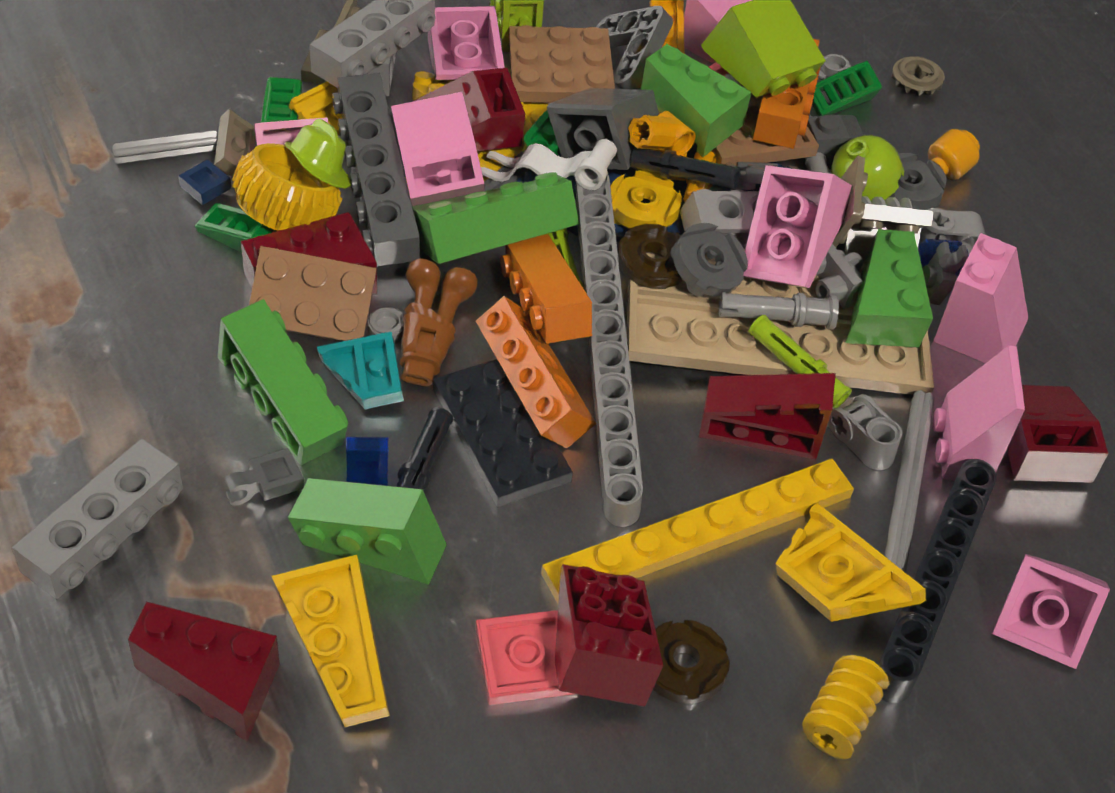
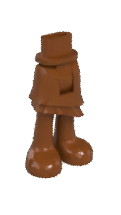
(430, 334)

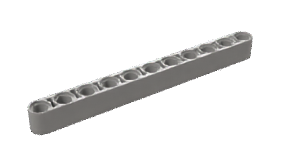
(609, 358)

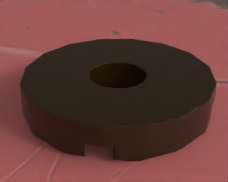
(641, 267)
(697, 682)

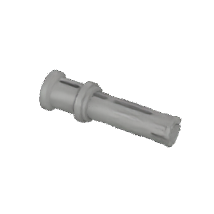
(797, 310)

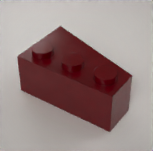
(326, 238)
(769, 411)
(207, 661)

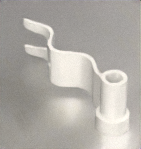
(587, 166)

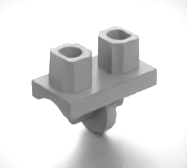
(839, 276)

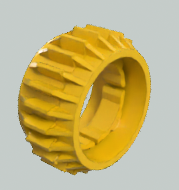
(280, 191)

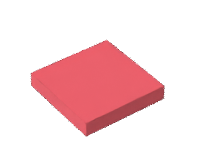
(519, 656)

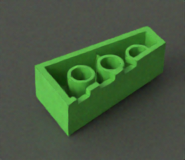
(495, 217)
(281, 381)

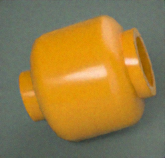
(955, 153)

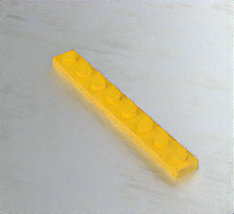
(709, 525)

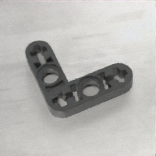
(644, 33)

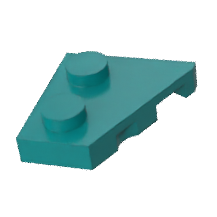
(366, 368)

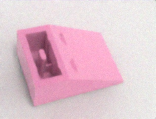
(437, 148)

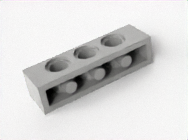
(370, 37)
(726, 209)
(121, 495)

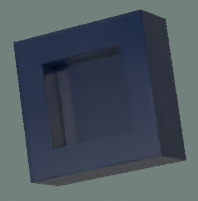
(204, 182)

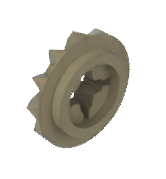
(929, 73)

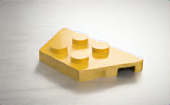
(843, 572)

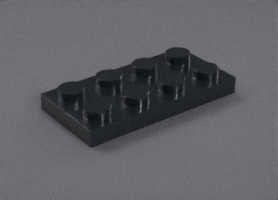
(500, 434)

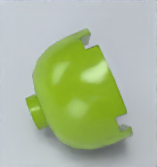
(881, 164)

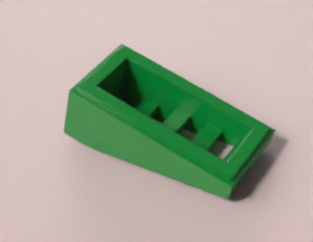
(862, 81)
(278, 97)
(226, 233)

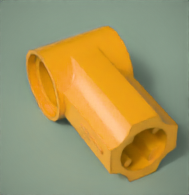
(661, 133)

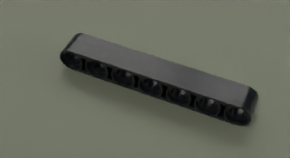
(938, 576)

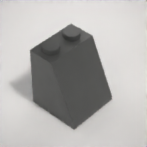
(597, 115)

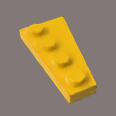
(337, 630)

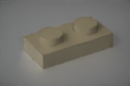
(234, 139)

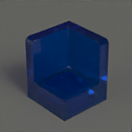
(367, 460)

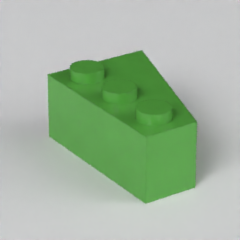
(696, 96)
(893, 298)
(377, 523)

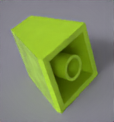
(765, 46)

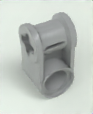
(954, 225)
(867, 433)

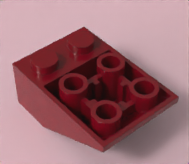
(491, 105)
(1056, 438)
(605, 637)

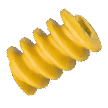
(845, 705)

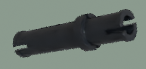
(671, 164)
(416, 471)

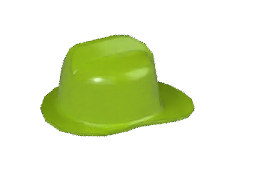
(321, 153)

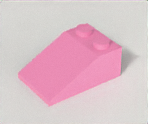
(464, 41)
(794, 224)
(980, 414)

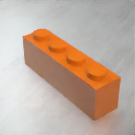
(547, 289)

